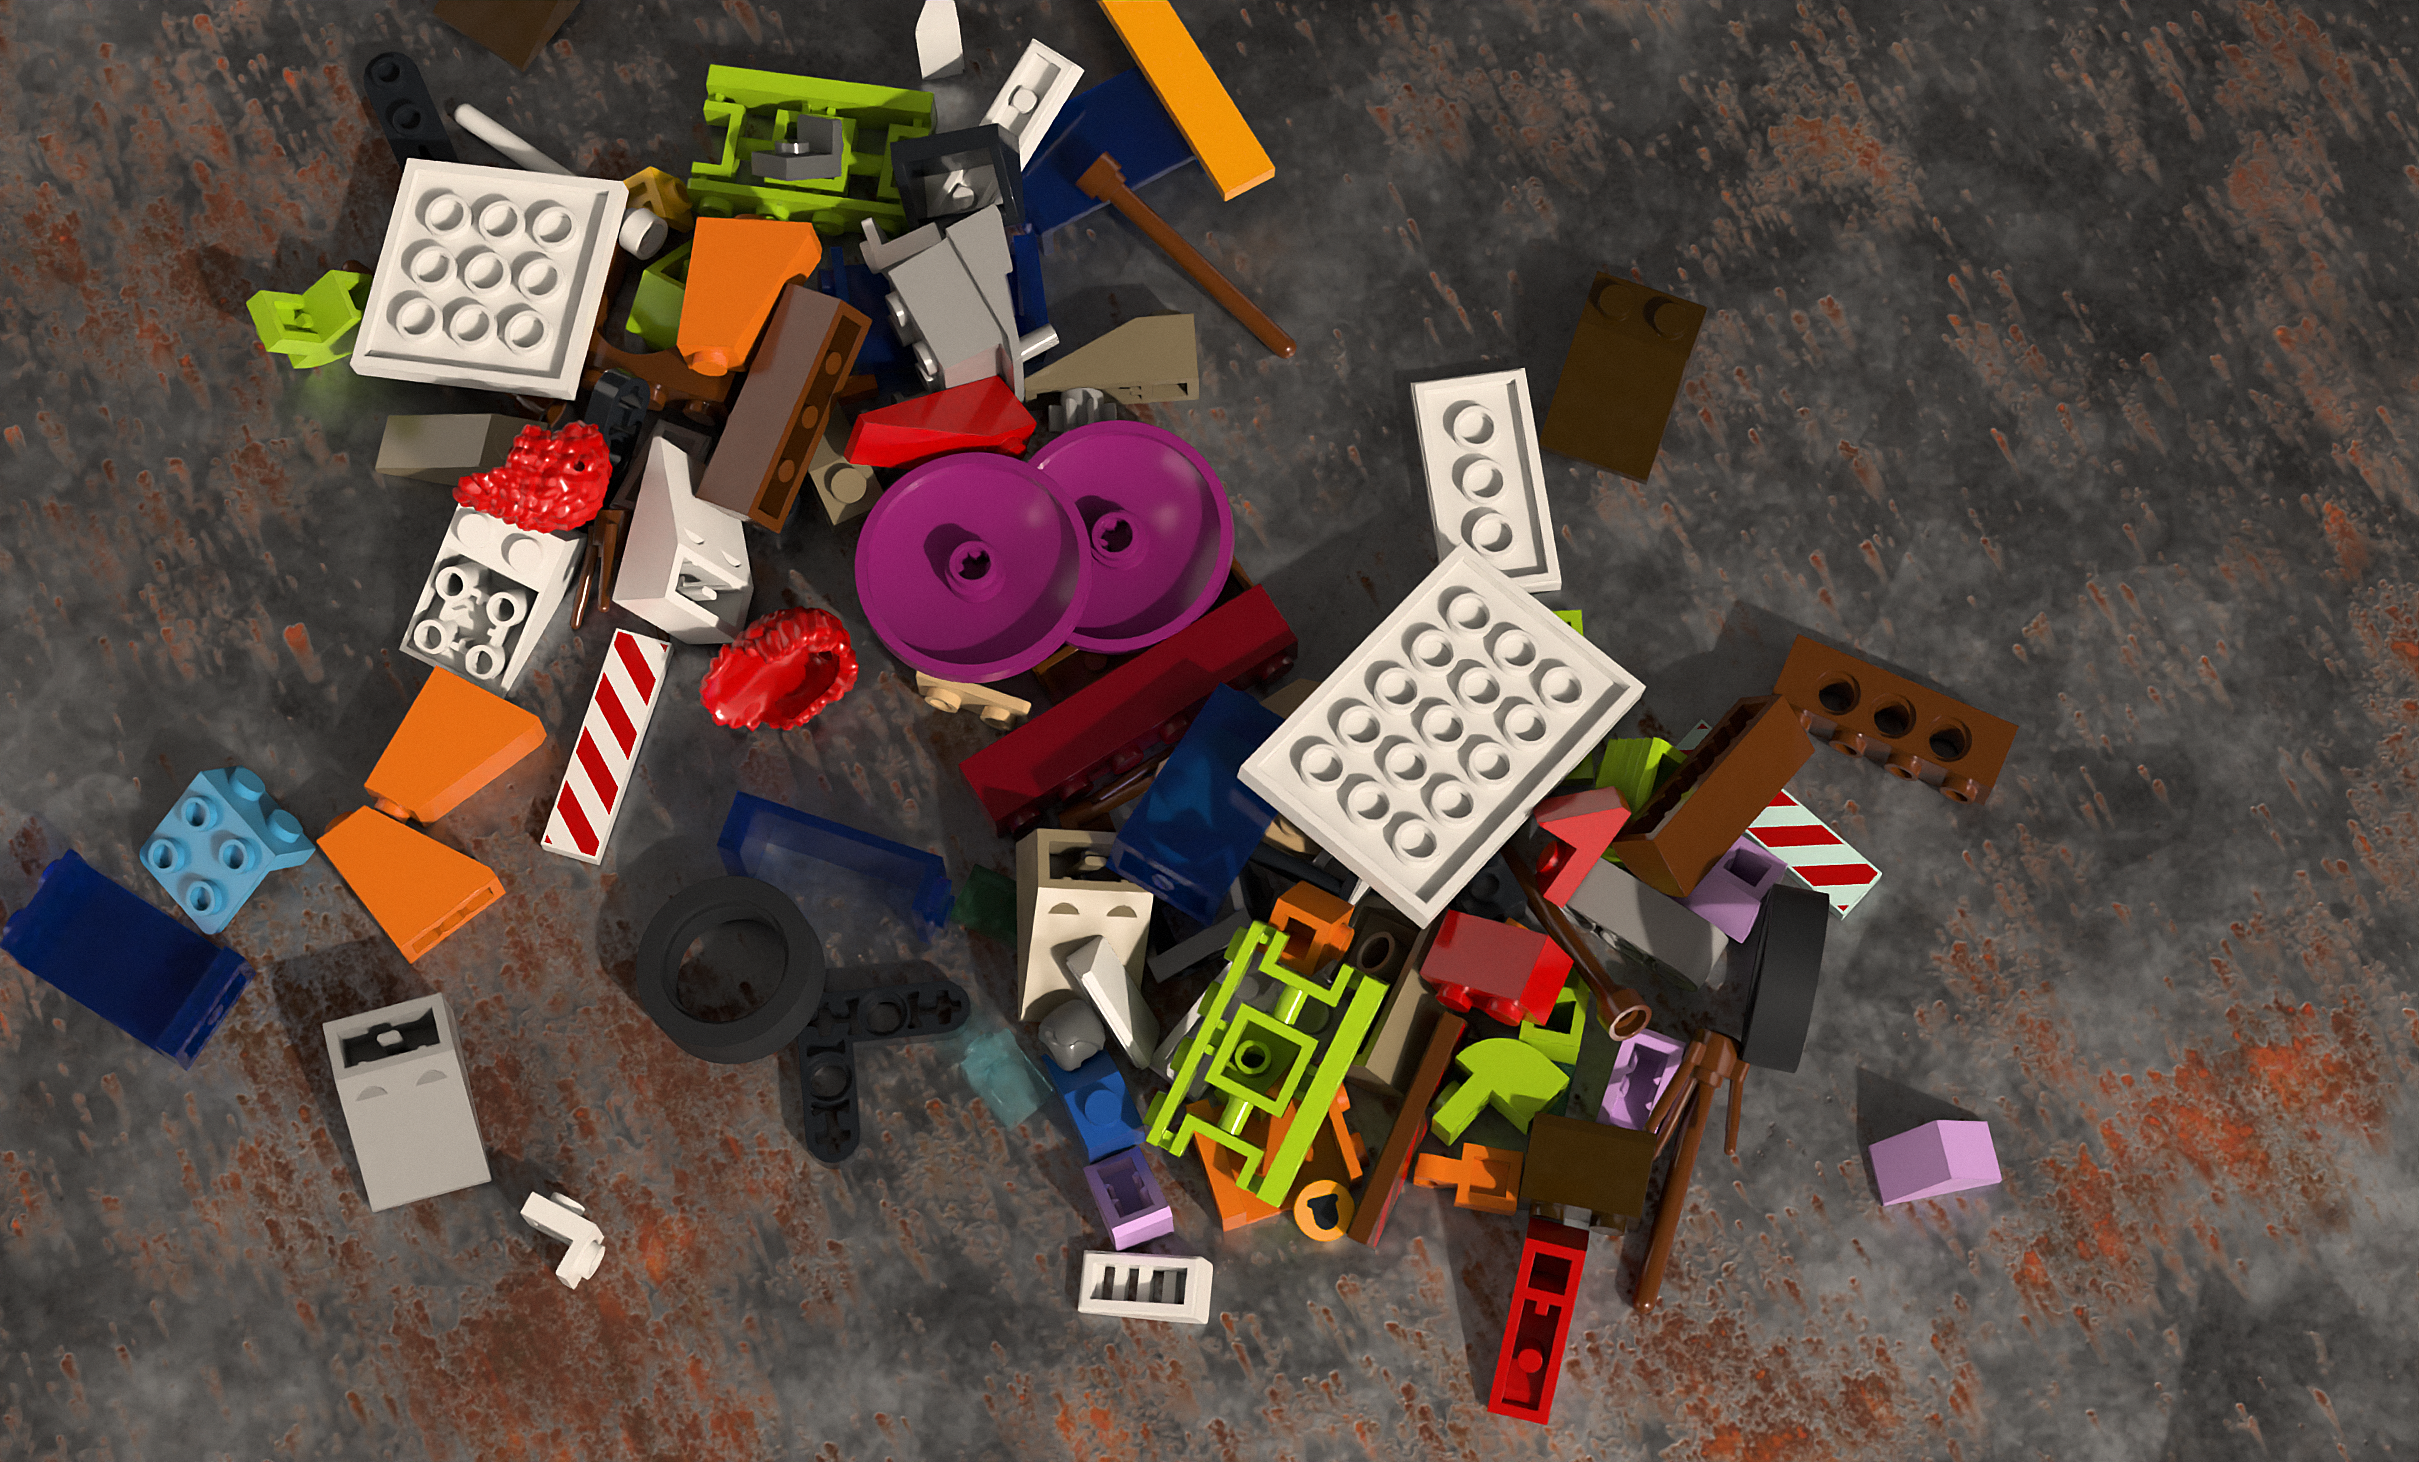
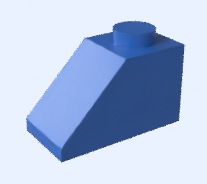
(1098, 1106)

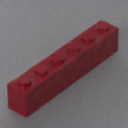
(1127, 713)

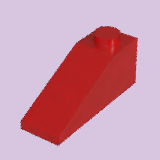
(949, 422)
(1538, 1320)

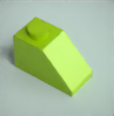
(660, 299)

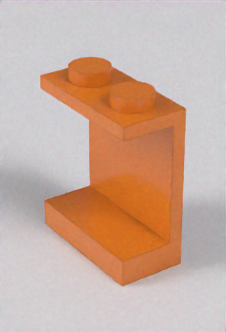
(1331, 1156)

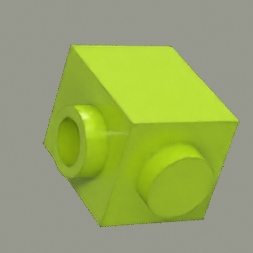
(1262, 1062)

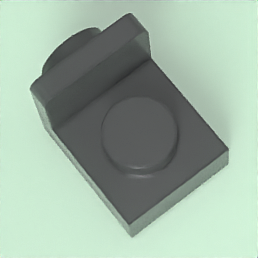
(810, 156)

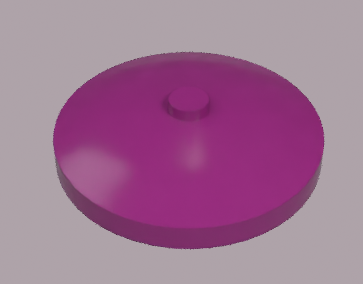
(1153, 529)
(974, 567)

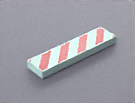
(1813, 851)

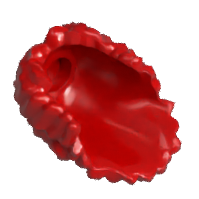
(546, 479)
(780, 670)

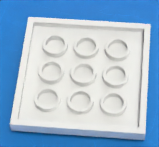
(490, 278)

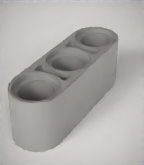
(1645, 926)

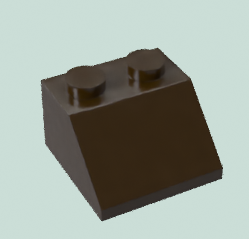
(1586, 1173)

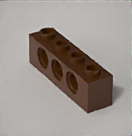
(1922, 712)

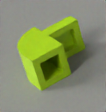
(313, 325)
(1564, 1028)
(1501, 1073)

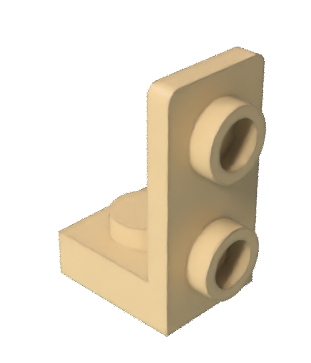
(994, 707)

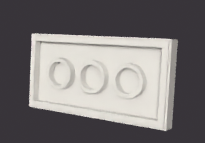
(1487, 474)

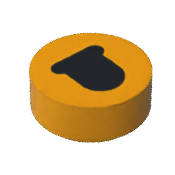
(1323, 1209)

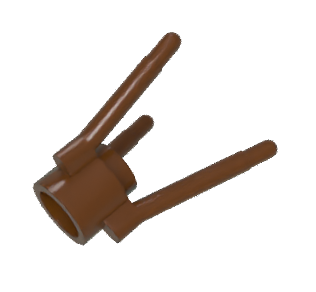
(605, 541)
(1093, 811)
(1706, 1061)

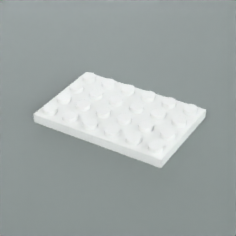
(1441, 734)

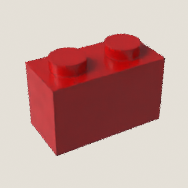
(1496, 969)

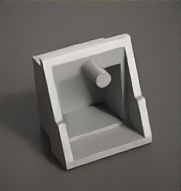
(960, 309)

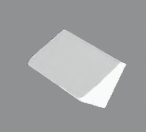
(939, 40)
(1116, 1000)

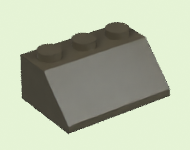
(1394, 951)

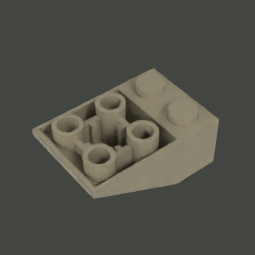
(1065, 903)

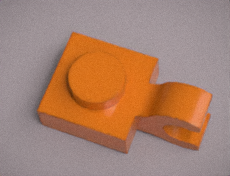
(1483, 1177)

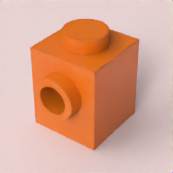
(1316, 927)

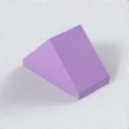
(1639, 1078)
(1934, 1160)
(1129, 1200)

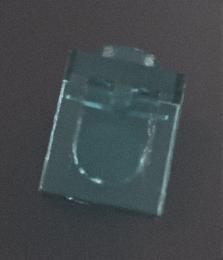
(1005, 1078)

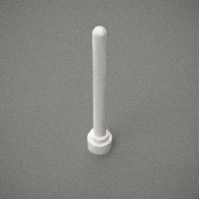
(640, 229)

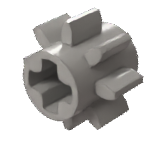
(1078, 409)

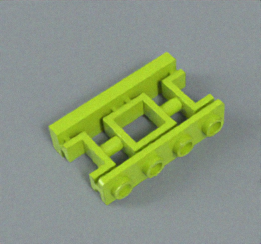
(820, 201)
(1306, 1080)

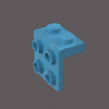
(222, 845)

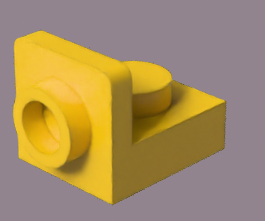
(661, 195)

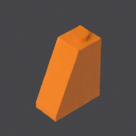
(735, 286)
(449, 749)
(406, 879)

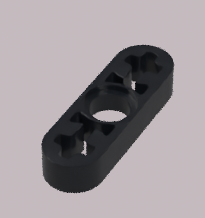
(620, 400)

